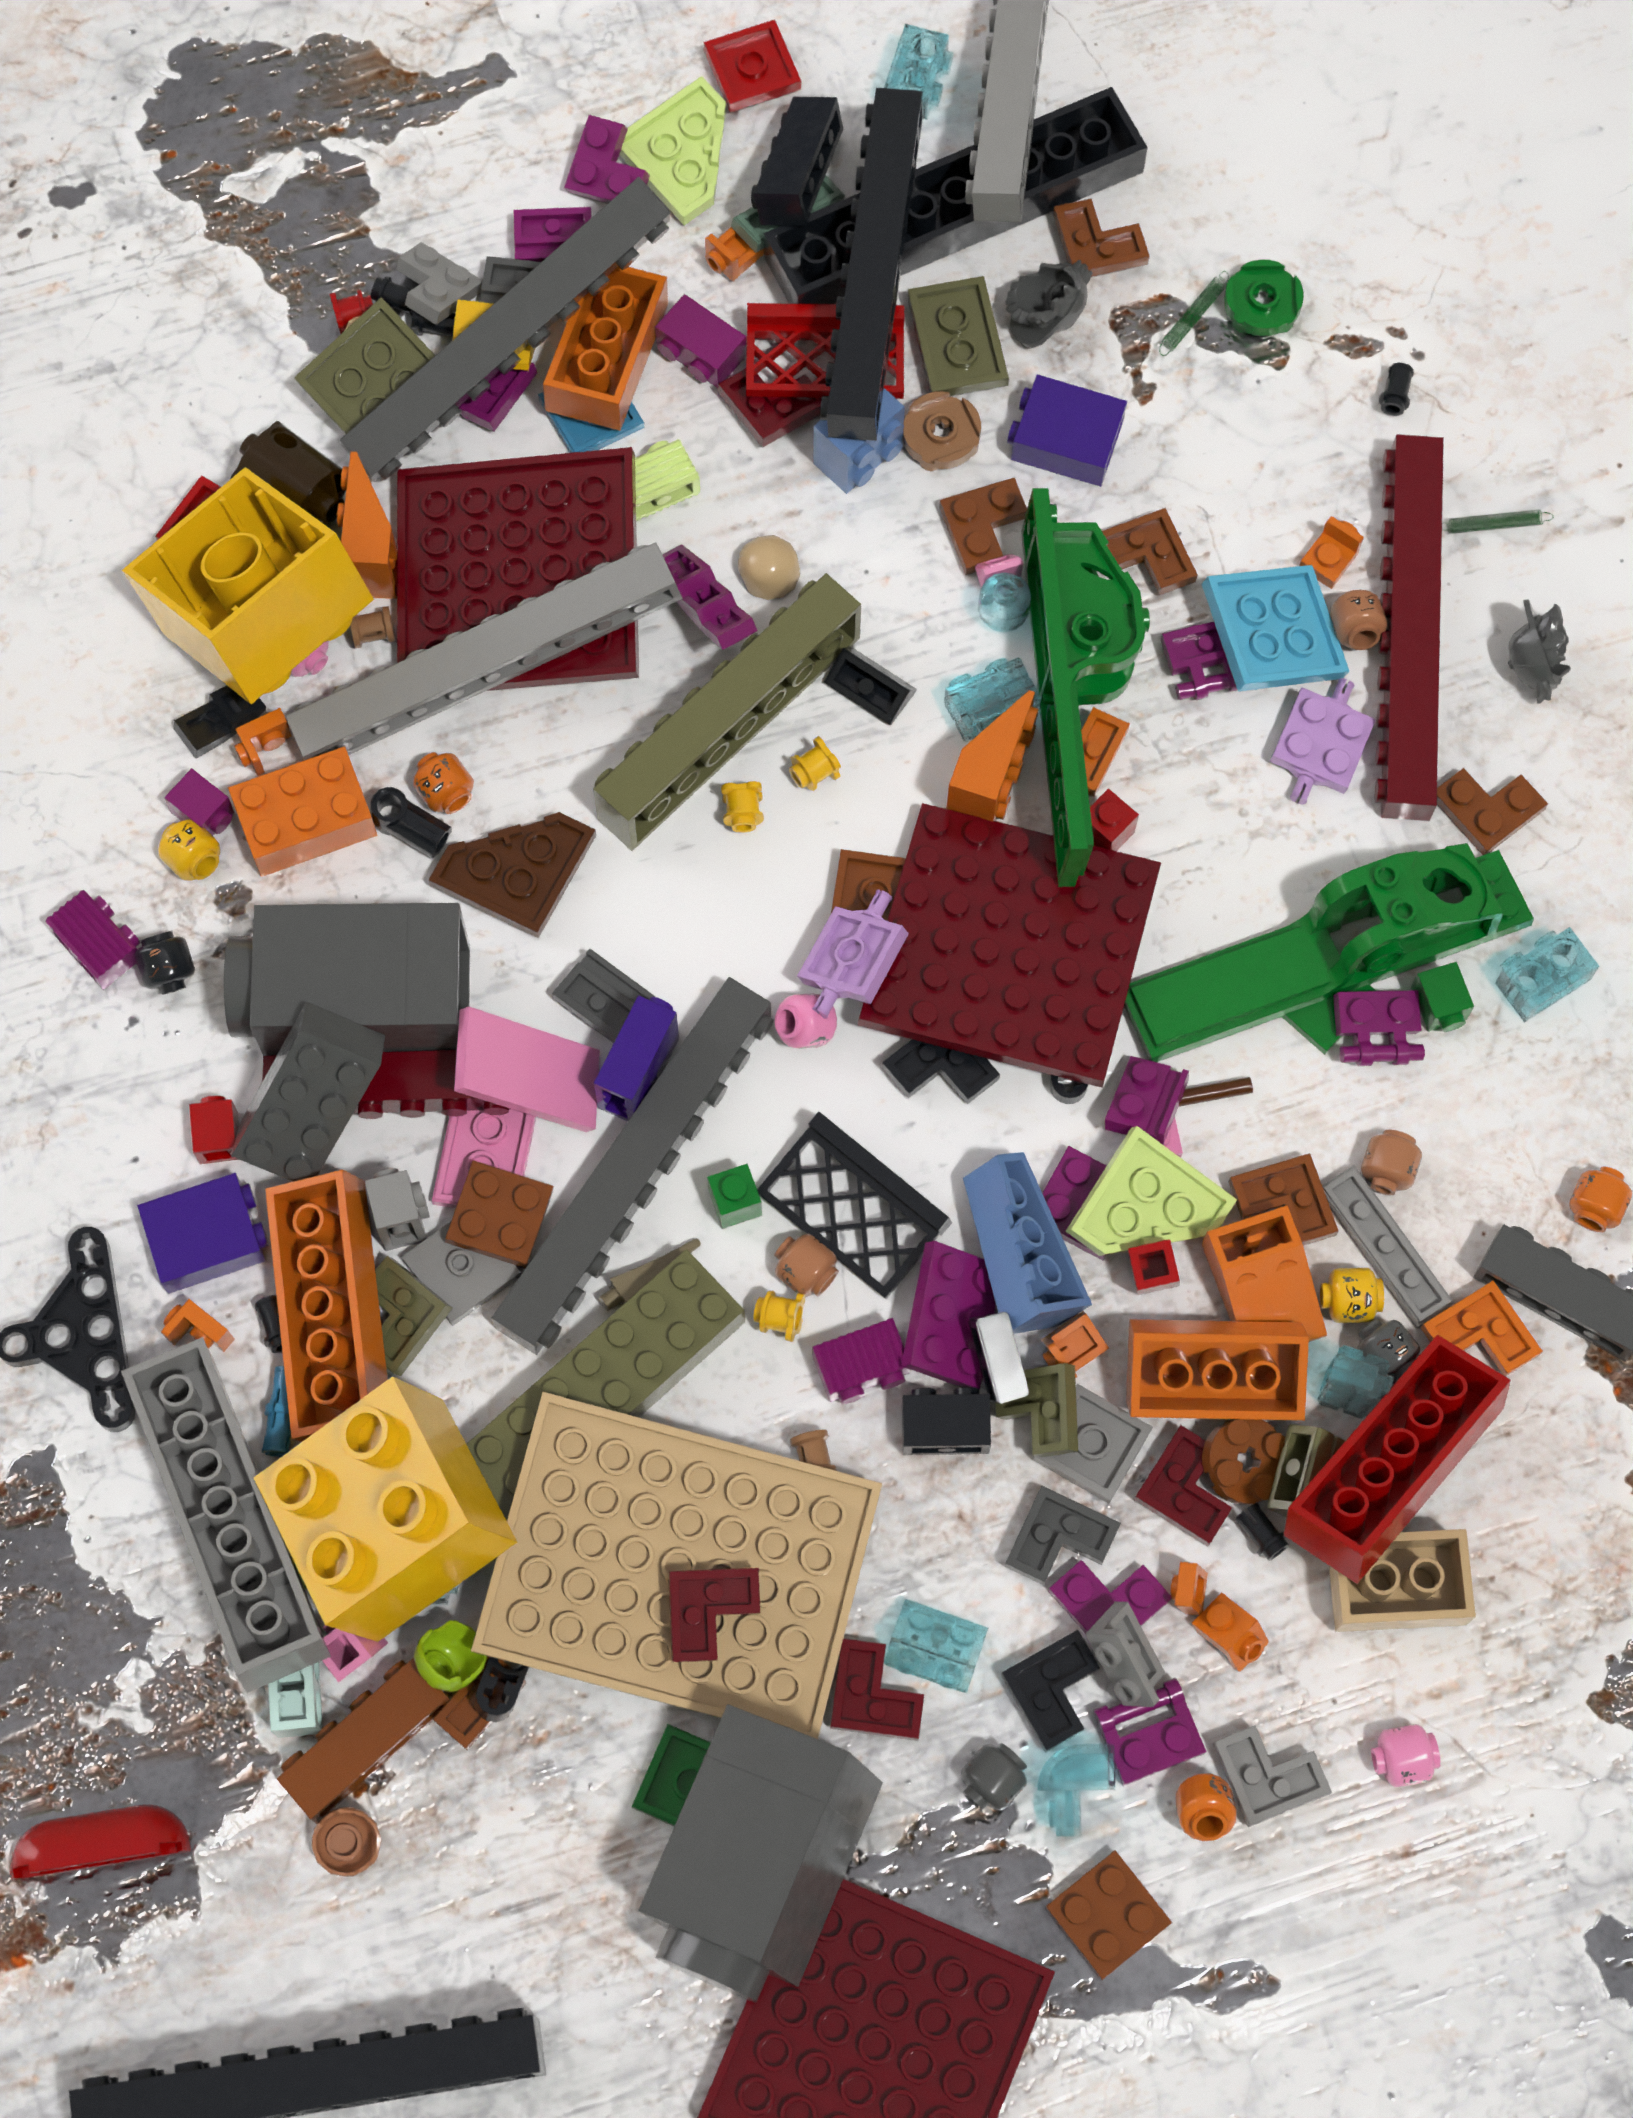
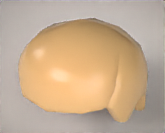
(769, 567)

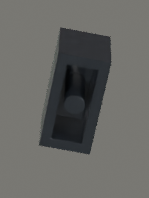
(946, 1422)

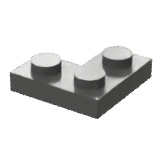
(1059, 1523)

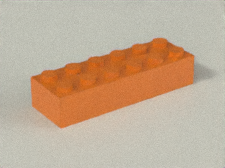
(325, 1297)

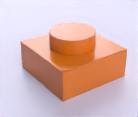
(1189, 1588)

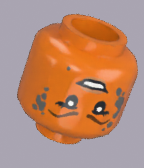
(443, 782)
(1600, 1199)
(1205, 1807)

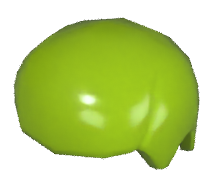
(446, 1657)

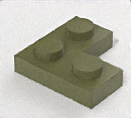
(413, 1314)
(1051, 1409)

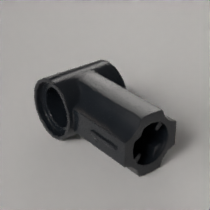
(410, 824)

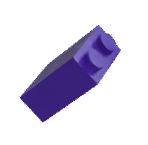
(1067, 429)
(637, 1057)
(203, 1232)

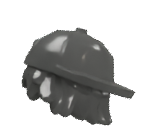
(1047, 301)
(1538, 650)

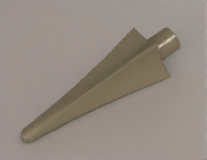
(630, 1282)

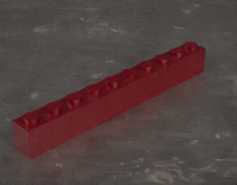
(1413, 628)

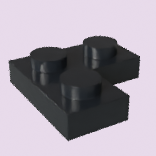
(921, 1062)
(1040, 1684)

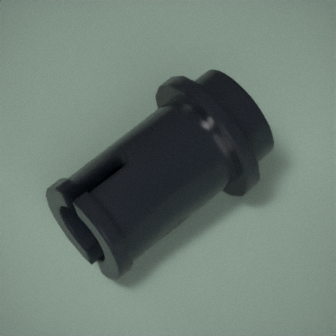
(392, 293)
(422, 324)
(1395, 397)
(269, 1317)
(1264, 1533)

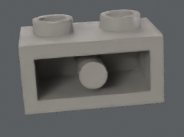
(397, 1208)

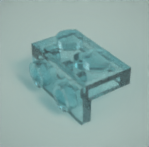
(935, 1646)

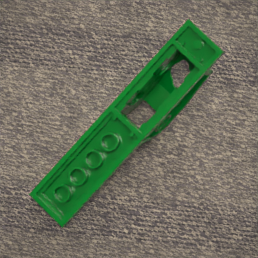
(1083, 655)
(1301, 963)

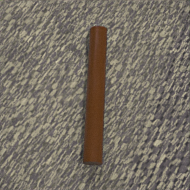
(1216, 1091)

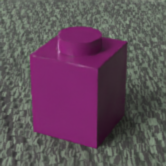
(201, 802)

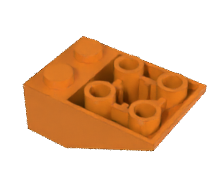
(367, 532)
(993, 763)
(1264, 1271)

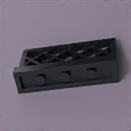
(878, 1178)

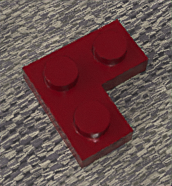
(768, 416)
(1174, 1493)
(697, 1600)
(862, 1703)

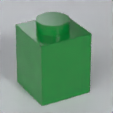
(1443, 997)
(734, 1196)

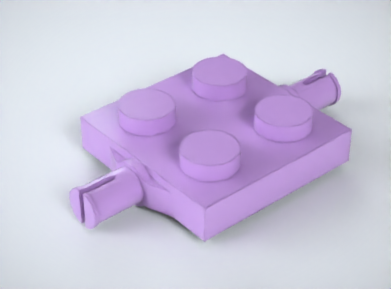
(1322, 740)
(853, 954)

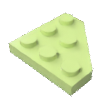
(681, 149)
(1147, 1199)

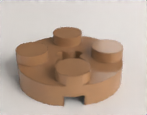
(936, 451)

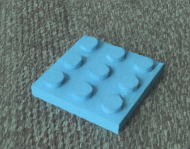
(1275, 627)

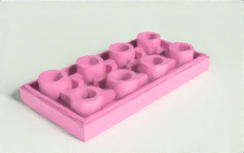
(526, 1069)

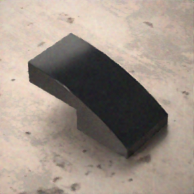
(216, 721)

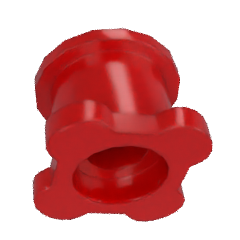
(349, 307)

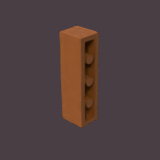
(362, 1741)

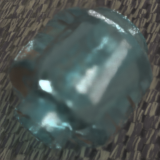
(1004, 602)

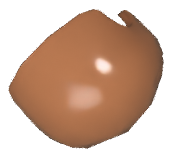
(346, 1841)

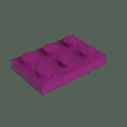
(947, 1294)

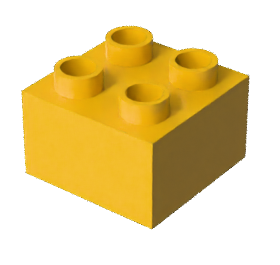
(249, 585)
(384, 1510)

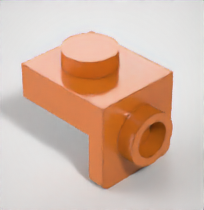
(730, 254)
(1074, 1343)
(1232, 1631)

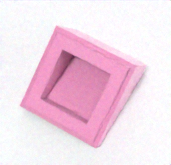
(1007, 563)

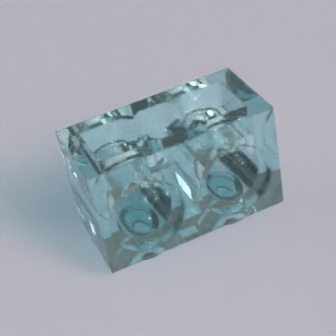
(911, 70)
(1551, 979)

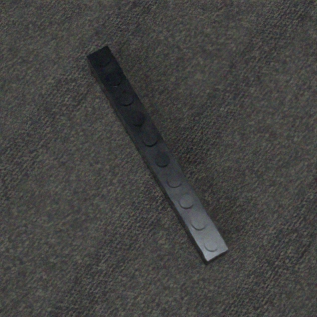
(874, 265)

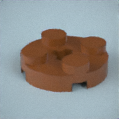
(1226, 1472)

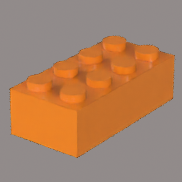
(606, 349)
(1217, 1369)

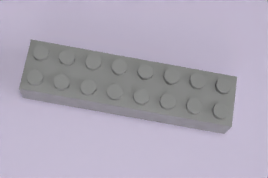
(224, 1516)

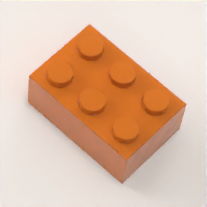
(302, 811)

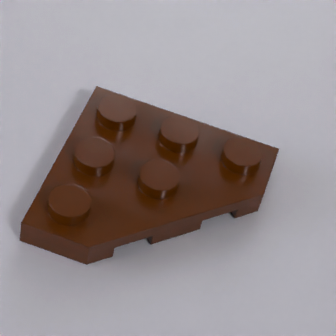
(516, 870)

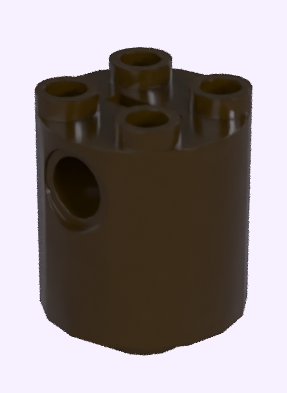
(294, 470)

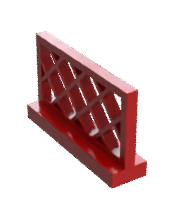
(797, 322)

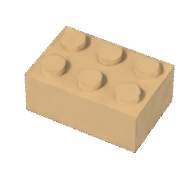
(1412, 1585)

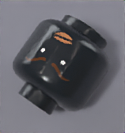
(164, 962)

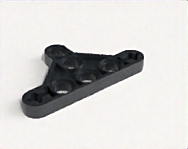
(75, 1311)

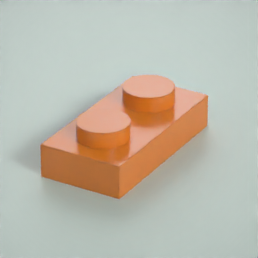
(1101, 741)

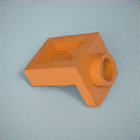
(1333, 551)
(261, 734)
(190, 1315)

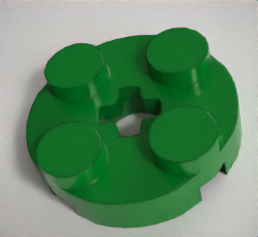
(1259, 318)

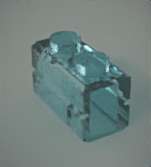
(984, 697)
(1355, 1382)

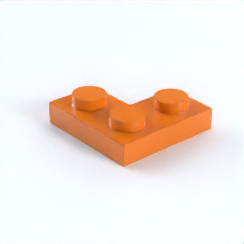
(1488, 1320)

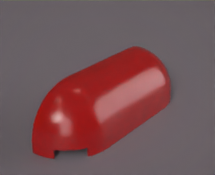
(98, 1840)

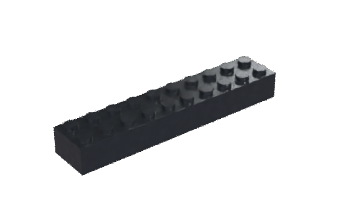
(1070, 158)
(330, 2076)

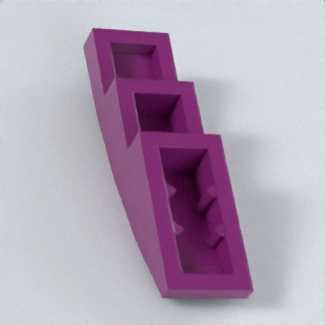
(707, 600)

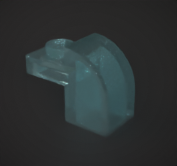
(1071, 1771)

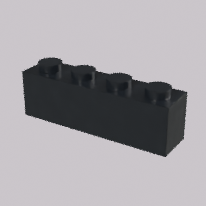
(797, 161)

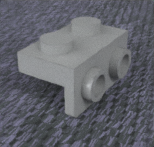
(1126, 1656)

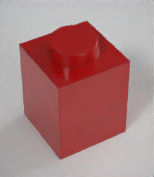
(1112, 821)
(213, 1129)
(1154, 1267)

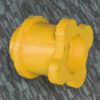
(814, 766)
(742, 805)
(780, 1314)

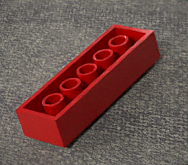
(1396, 1458)

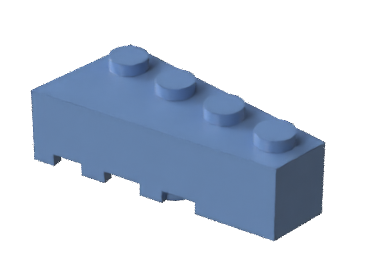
(1023, 1246)

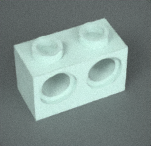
(296, 1703)

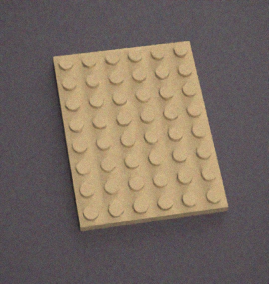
(626, 1500)

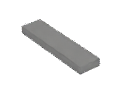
(1386, 1247)

